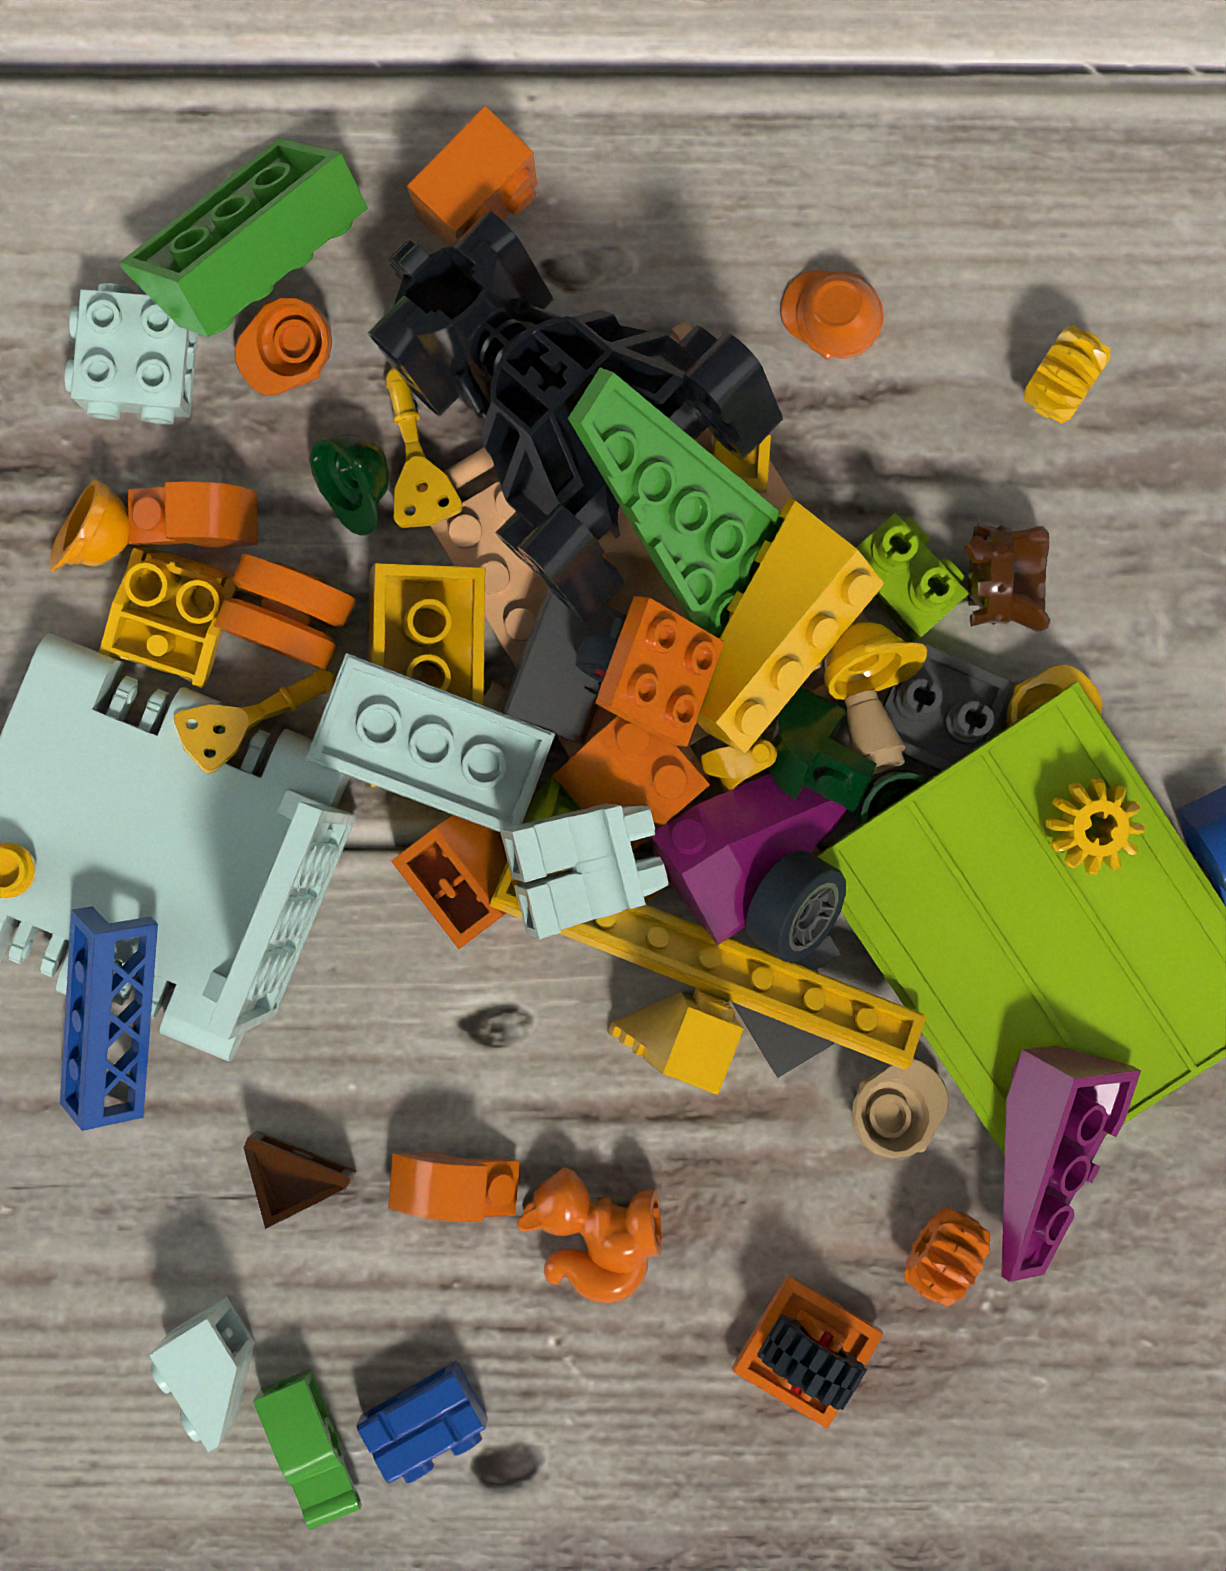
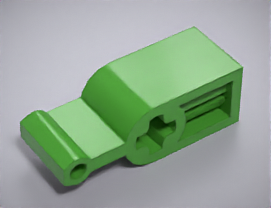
(307, 1448)

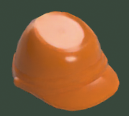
(832, 313)
(283, 346)

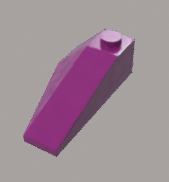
(732, 841)
(1054, 1126)

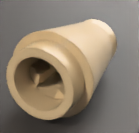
(873, 731)

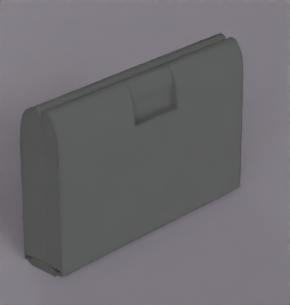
(547, 683)

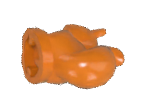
(615, 1236)

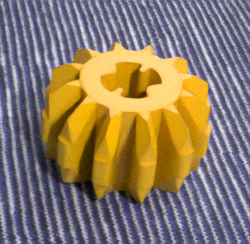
(1066, 374)
(1112, 832)

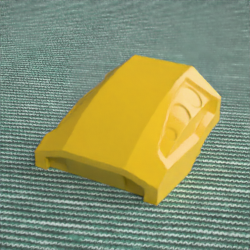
(157, 618)

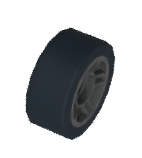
(796, 906)

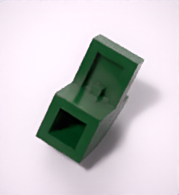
(812, 756)

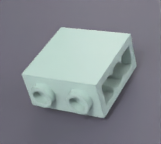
(129, 357)

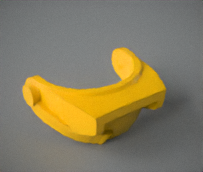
(737, 768)

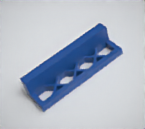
(89, 1016)

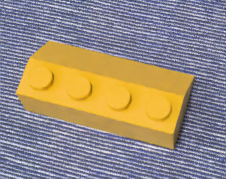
(429, 625)

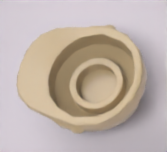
(899, 1109)

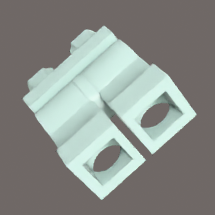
(600, 861)

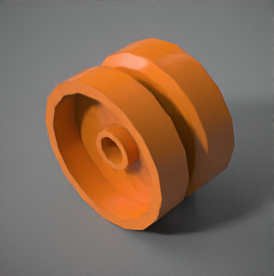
(284, 615)

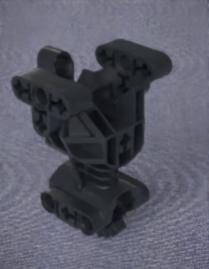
(478, 333)

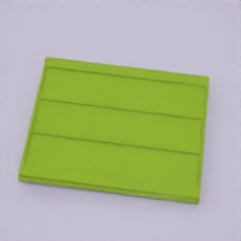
(1018, 947)

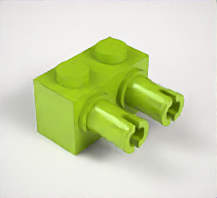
(917, 584)

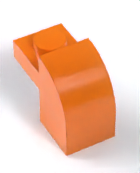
(193, 514)
(453, 1187)

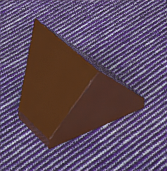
(290, 1177)

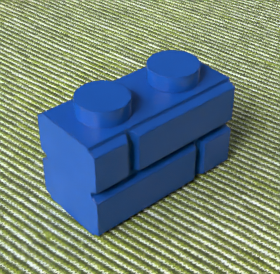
(423, 1424)

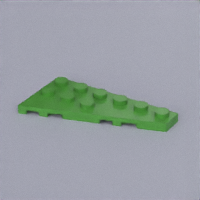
(679, 498)

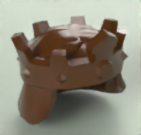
(1008, 576)

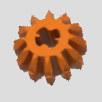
(947, 1256)

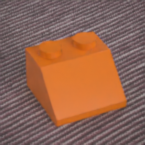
(631, 769)

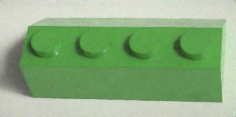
(246, 235)

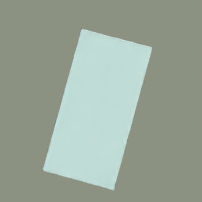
(429, 745)

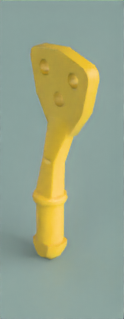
(417, 467)
(239, 720)

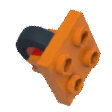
(653, 670)

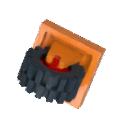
(808, 1351)

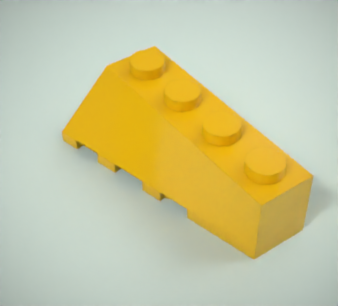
(784, 624)
(684, 1037)

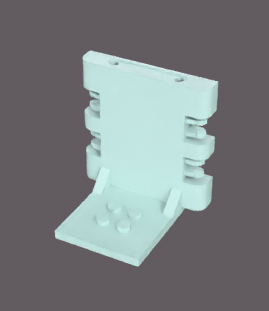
(142, 832)

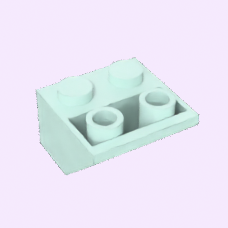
(206, 1370)

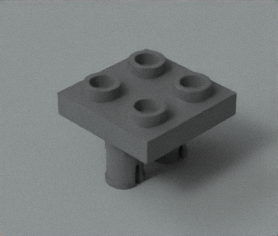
(946, 708)

